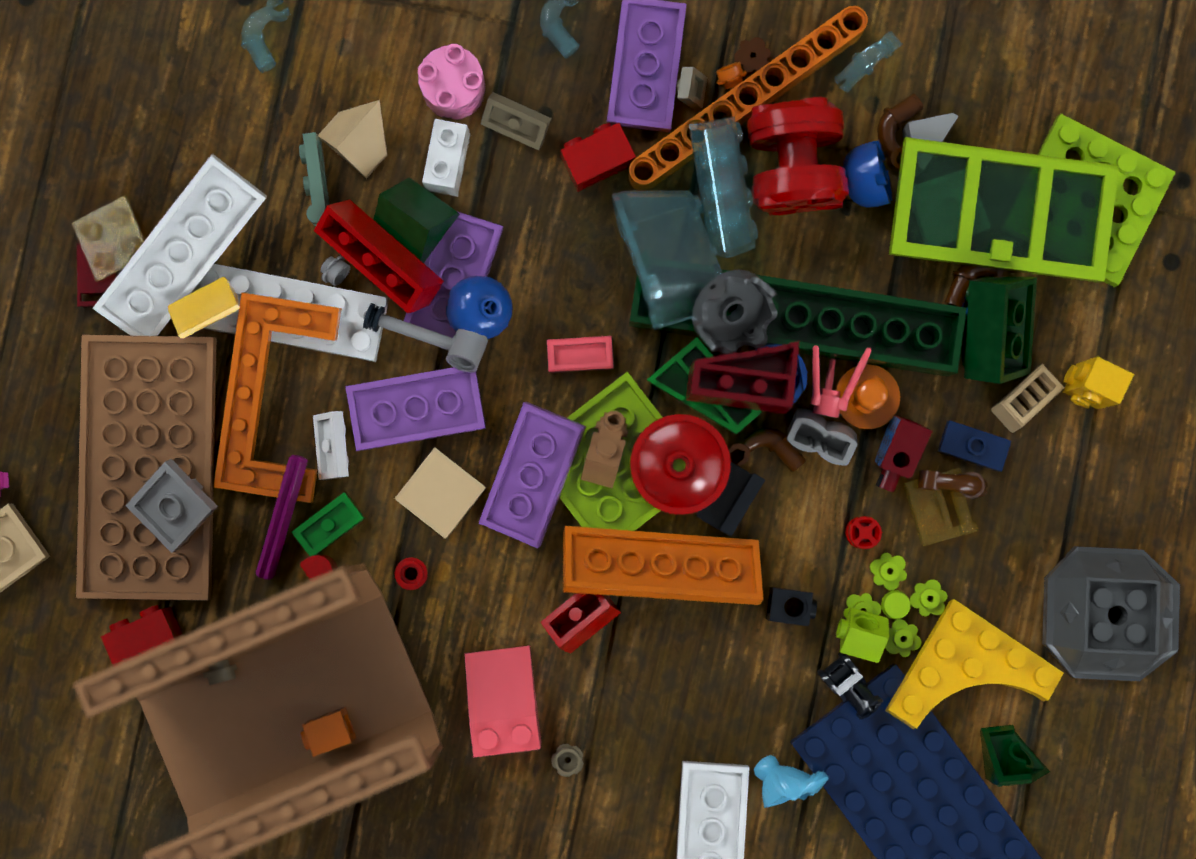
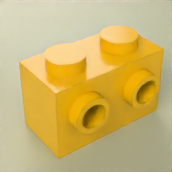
(1096, 383)

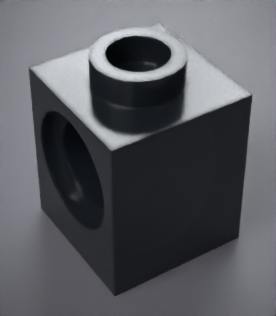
(776, 602)

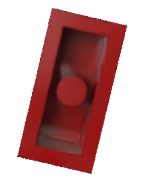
(597, 155)
(579, 619)
(140, 636)

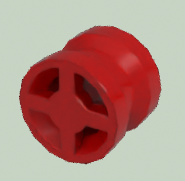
(868, 529)

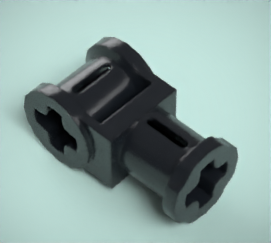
(846, 682)

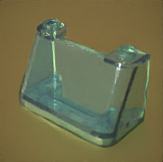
(667, 250)

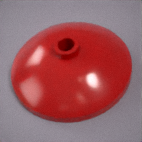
(704, 457)

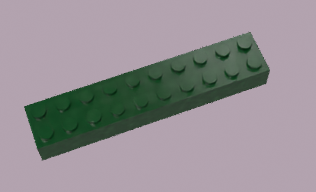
(846, 322)

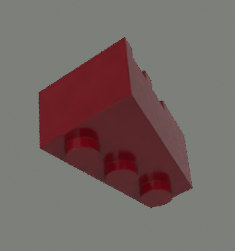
(747, 380)

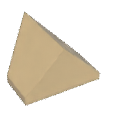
(358, 137)

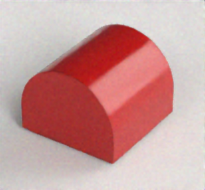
(318, 565)

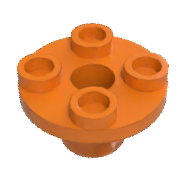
(872, 400)

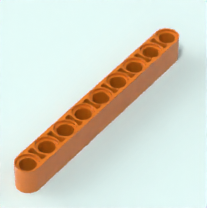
(755, 85)

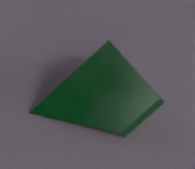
(1008, 757)

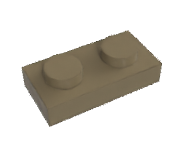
(515, 121)

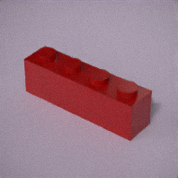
(378, 256)

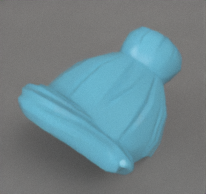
(785, 782)

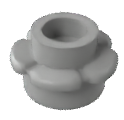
(334, 270)

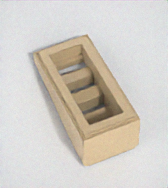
(1013, 413)

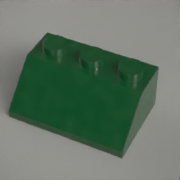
(999, 328)

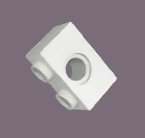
(446, 157)

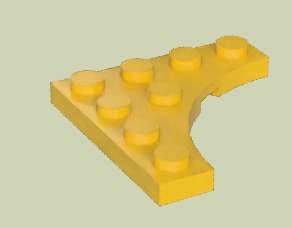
(964, 654)

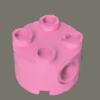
(451, 82)

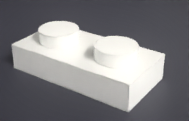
(331, 445)

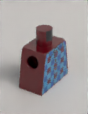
(904, 437)

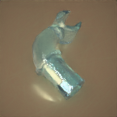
(553, 27)
(254, 37)
(864, 62)

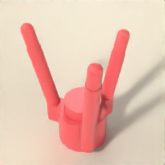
(826, 400)

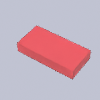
(580, 354)

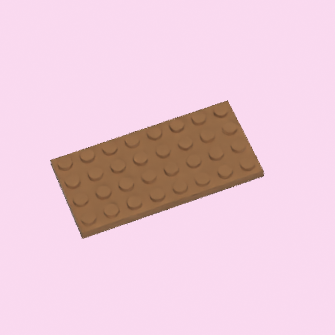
(138, 409)

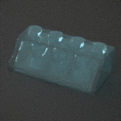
(723, 186)

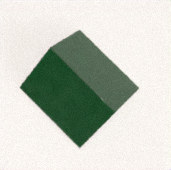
(414, 217)

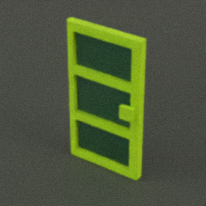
(1004, 210)

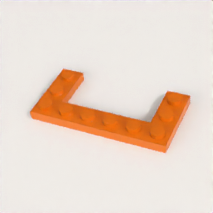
(256, 320)

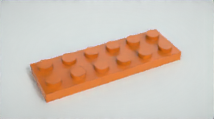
(661, 565)

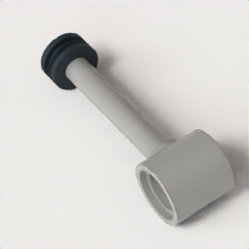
(464, 348)

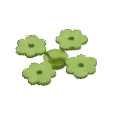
(897, 604)

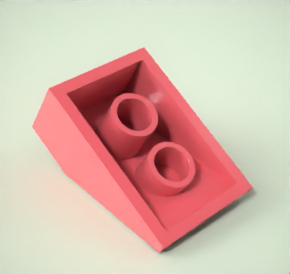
(502, 701)

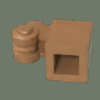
(605, 450)

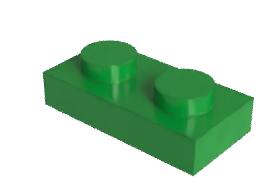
(328, 524)

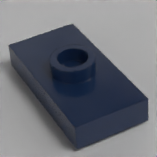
(974, 446)

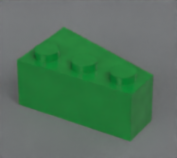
(673, 380)

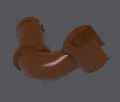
(891, 122)
(960, 283)
(774, 441)
(969, 484)

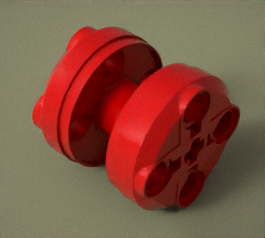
(796, 132)

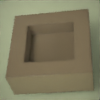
(692, 87)

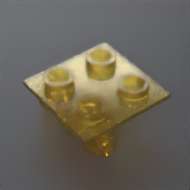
(109, 237)

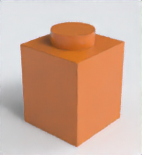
(328, 732)

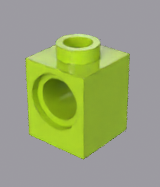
(863, 635)

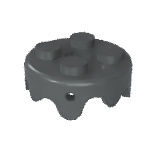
(744, 325)

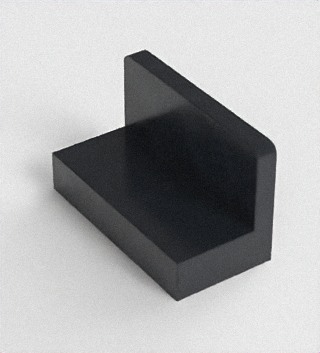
(733, 502)

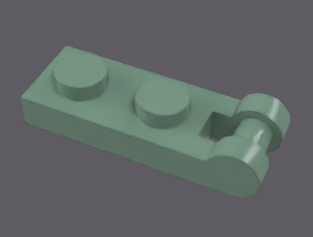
(315, 183)

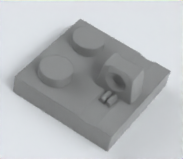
(171, 505)

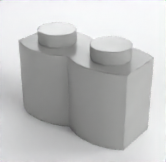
(830, 439)

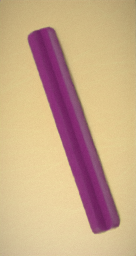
(281, 517)

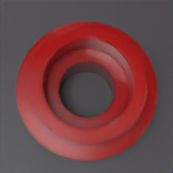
(400, 573)

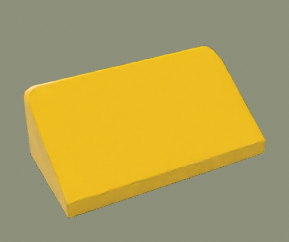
(203, 307)

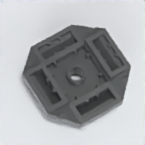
(1077, 609)

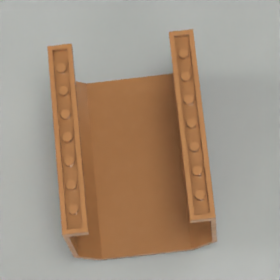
(239, 741)

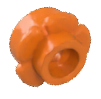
(730, 75)

